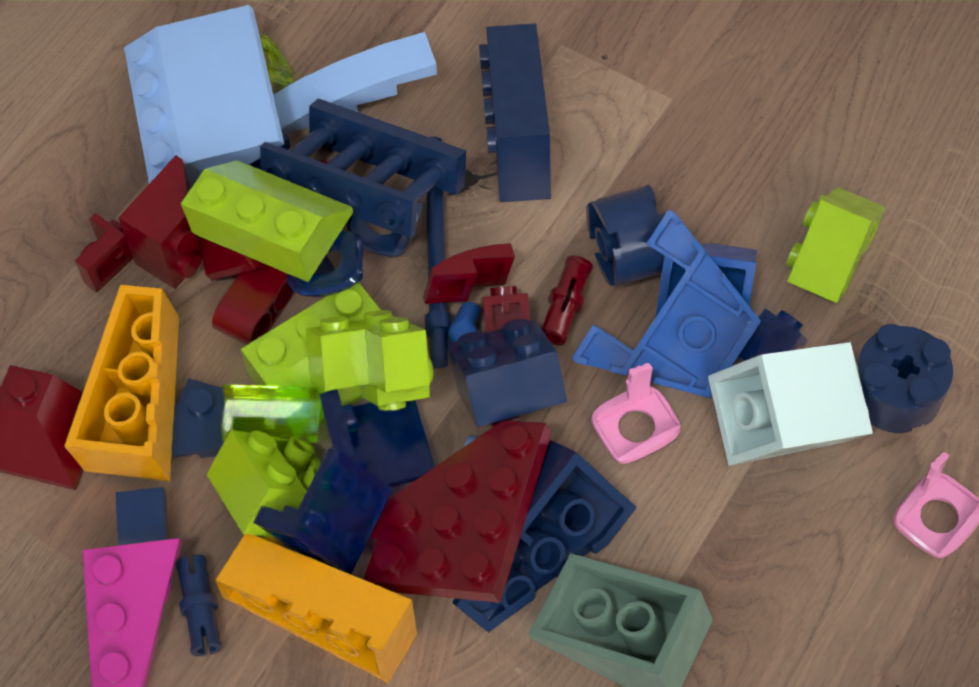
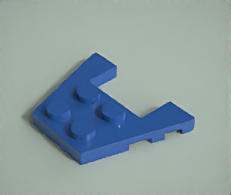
(695, 330)

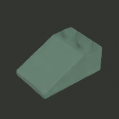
(623, 623)

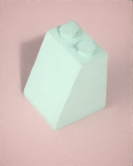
(789, 403)

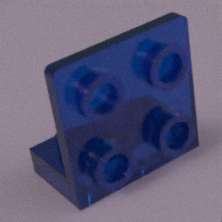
(382, 441)
(333, 515)

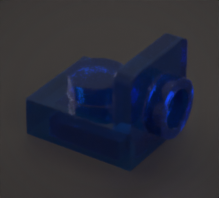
(774, 335)

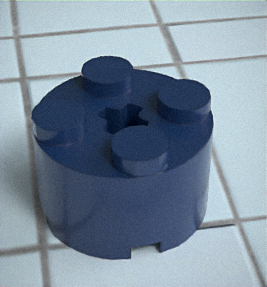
(622, 229)
(904, 377)

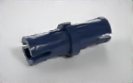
(198, 605)

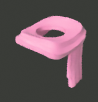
(640, 398)
(943, 488)

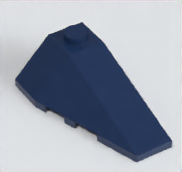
(568, 514)

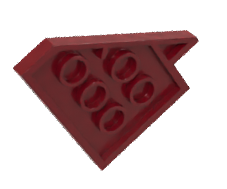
(462, 519)

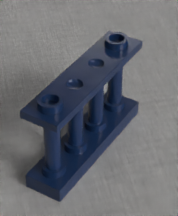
(376, 143)

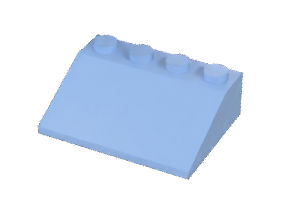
(202, 92)

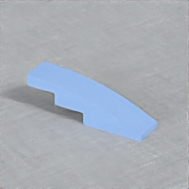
(356, 79)

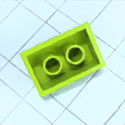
(264, 217)
(282, 353)

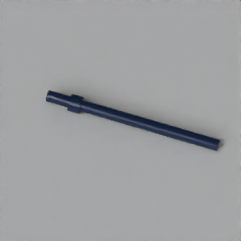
(437, 319)

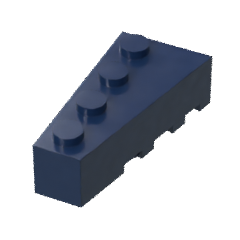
(517, 112)

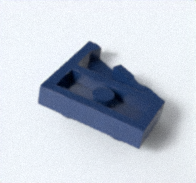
(197, 421)

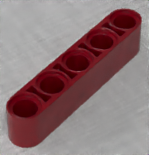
(253, 303)

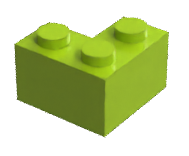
(837, 236)
(368, 351)

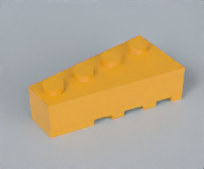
(130, 391)
(320, 604)

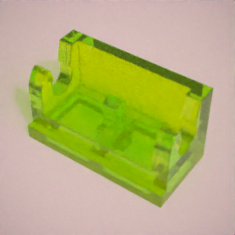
(272, 410)

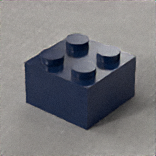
(506, 372)

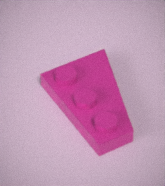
(124, 608)

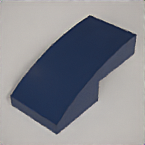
(142, 516)

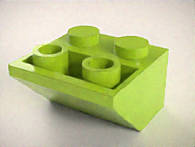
(261, 472)

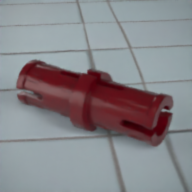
(573, 277)

